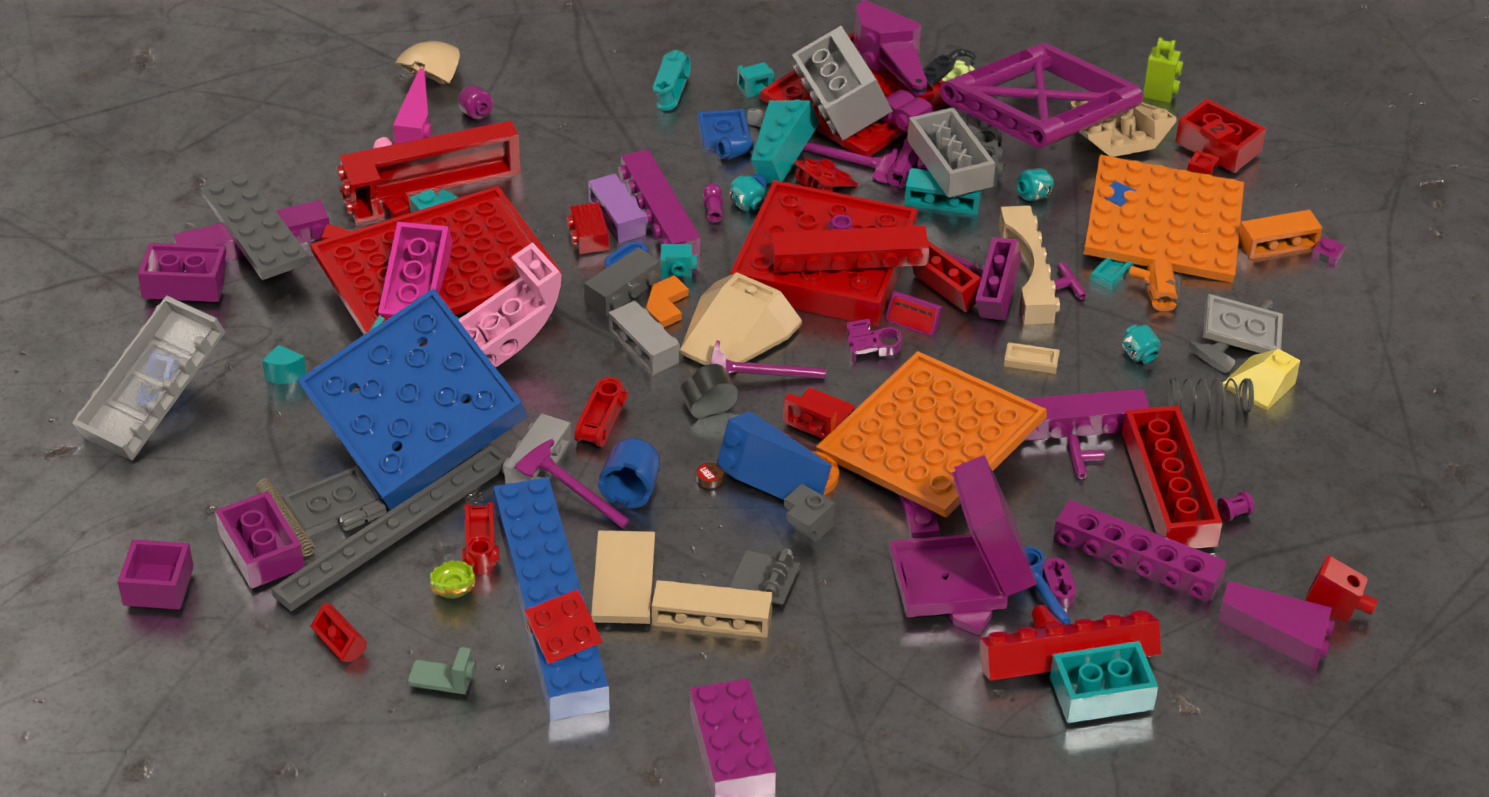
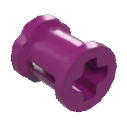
(1235, 506)

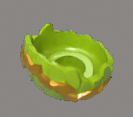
(452, 579)

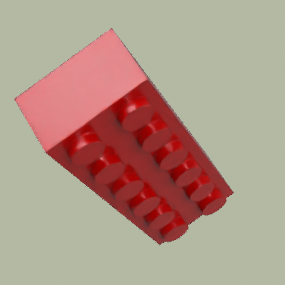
(1171, 476)

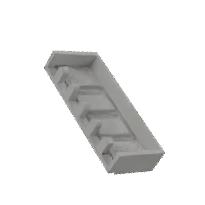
(148, 378)

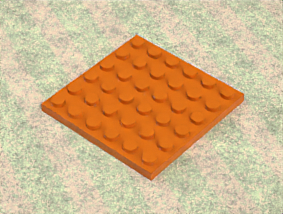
(1169, 217)
(925, 426)

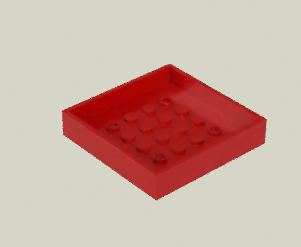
(831, 293)

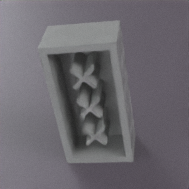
(951, 152)

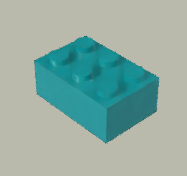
(1103, 682)

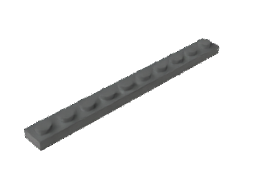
(388, 528)

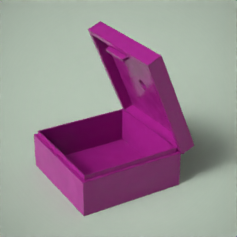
(988, 560)

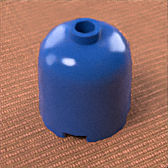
(630, 473)

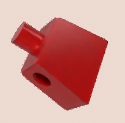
(1340, 589)

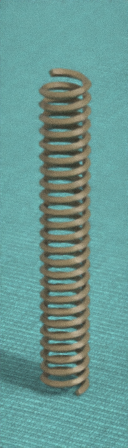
(284, 505)

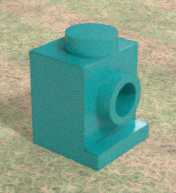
(754, 78)
(677, 260)

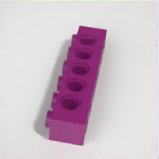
(1140, 551)

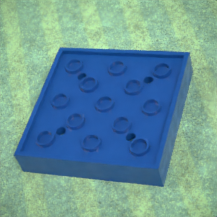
(413, 398)

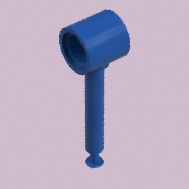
(1036, 561)

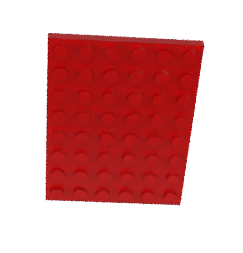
(484, 239)

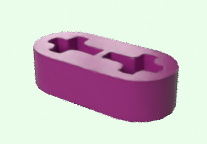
(1064, 581)

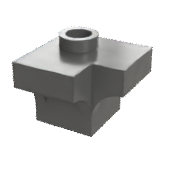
(810, 512)

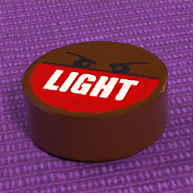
(709, 475)

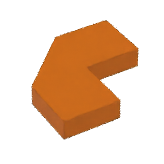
(661, 300)

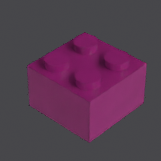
(155, 574)

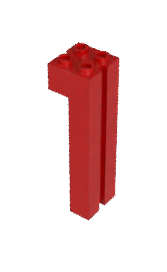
(426, 165)

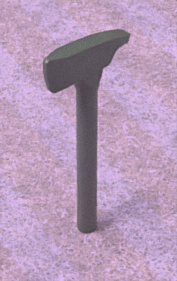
(1214, 354)

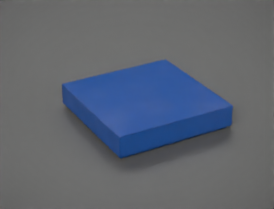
(719, 124)

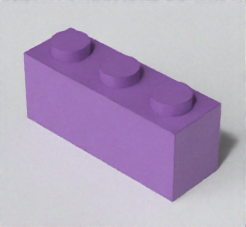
(618, 208)

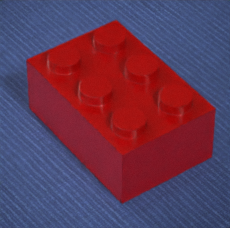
(1233, 153)

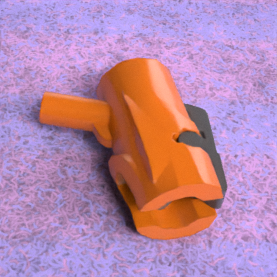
(1163, 284)

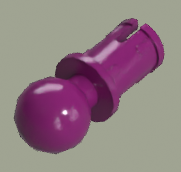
(713, 201)

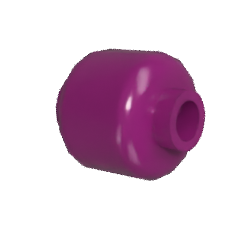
(475, 102)

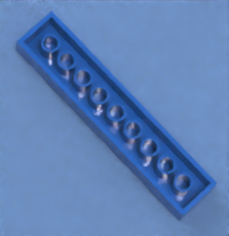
(542, 572)

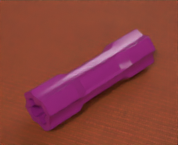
(901, 167)

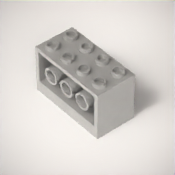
(840, 83)

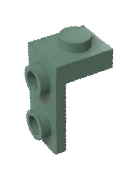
(445, 677)

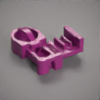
(864, 341)

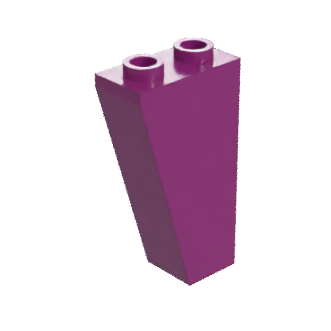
(1279, 621)

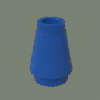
(732, 147)

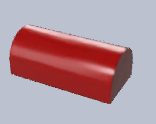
(338, 633)

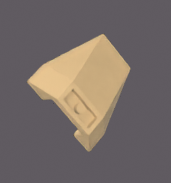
(1130, 131)
(741, 316)

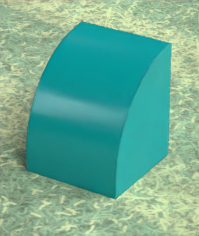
(283, 366)

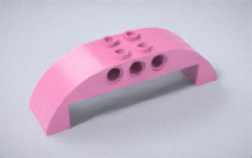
(518, 311)

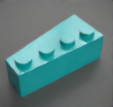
(782, 137)

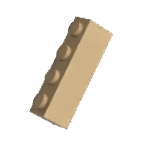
(712, 608)

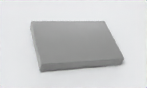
(1242, 324)

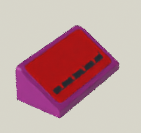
(914, 313)

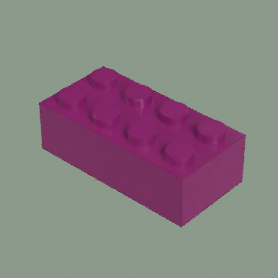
(732, 740)

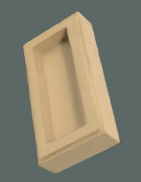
(1031, 358)

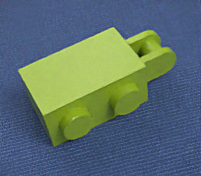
(1162, 72)

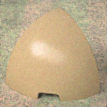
(436, 58)

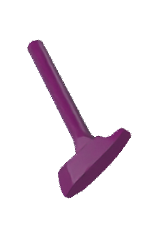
(881, 164)
(765, 369)
(540, 458)

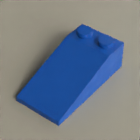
(769, 458)

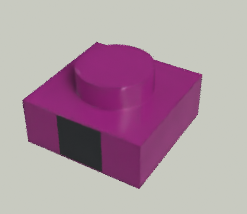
(1328, 251)

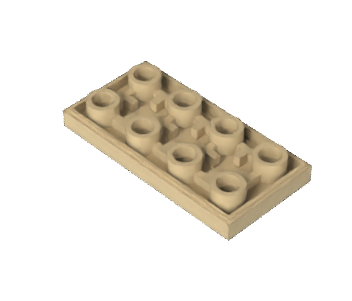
(623, 577)

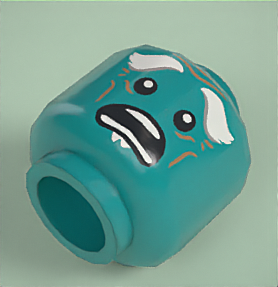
(1034, 184)
(747, 193)
(1141, 343)

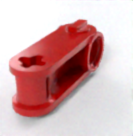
(601, 411)
(480, 539)

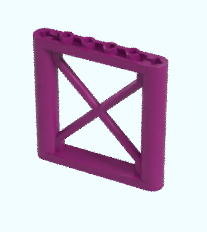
(1107, 95)

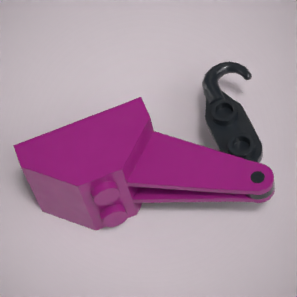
(893, 45)

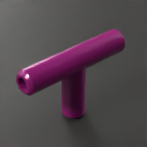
(1069, 280)
(1080, 457)

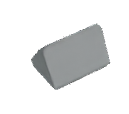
(755, 117)

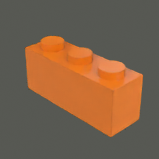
(1279, 234)

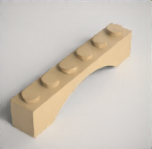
(1037, 296)

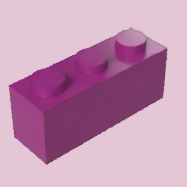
(998, 278)

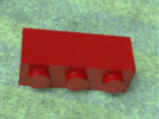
(949, 278)

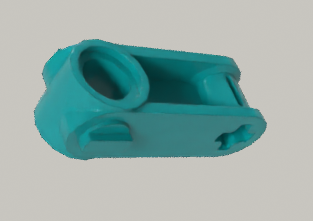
(671, 79)

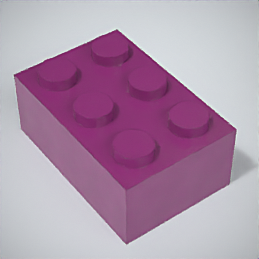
(259, 539)

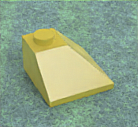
(1271, 376)

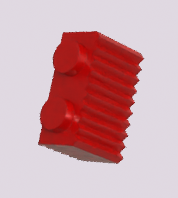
(588, 228)

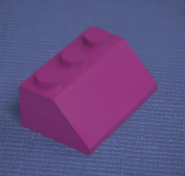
(182, 272)

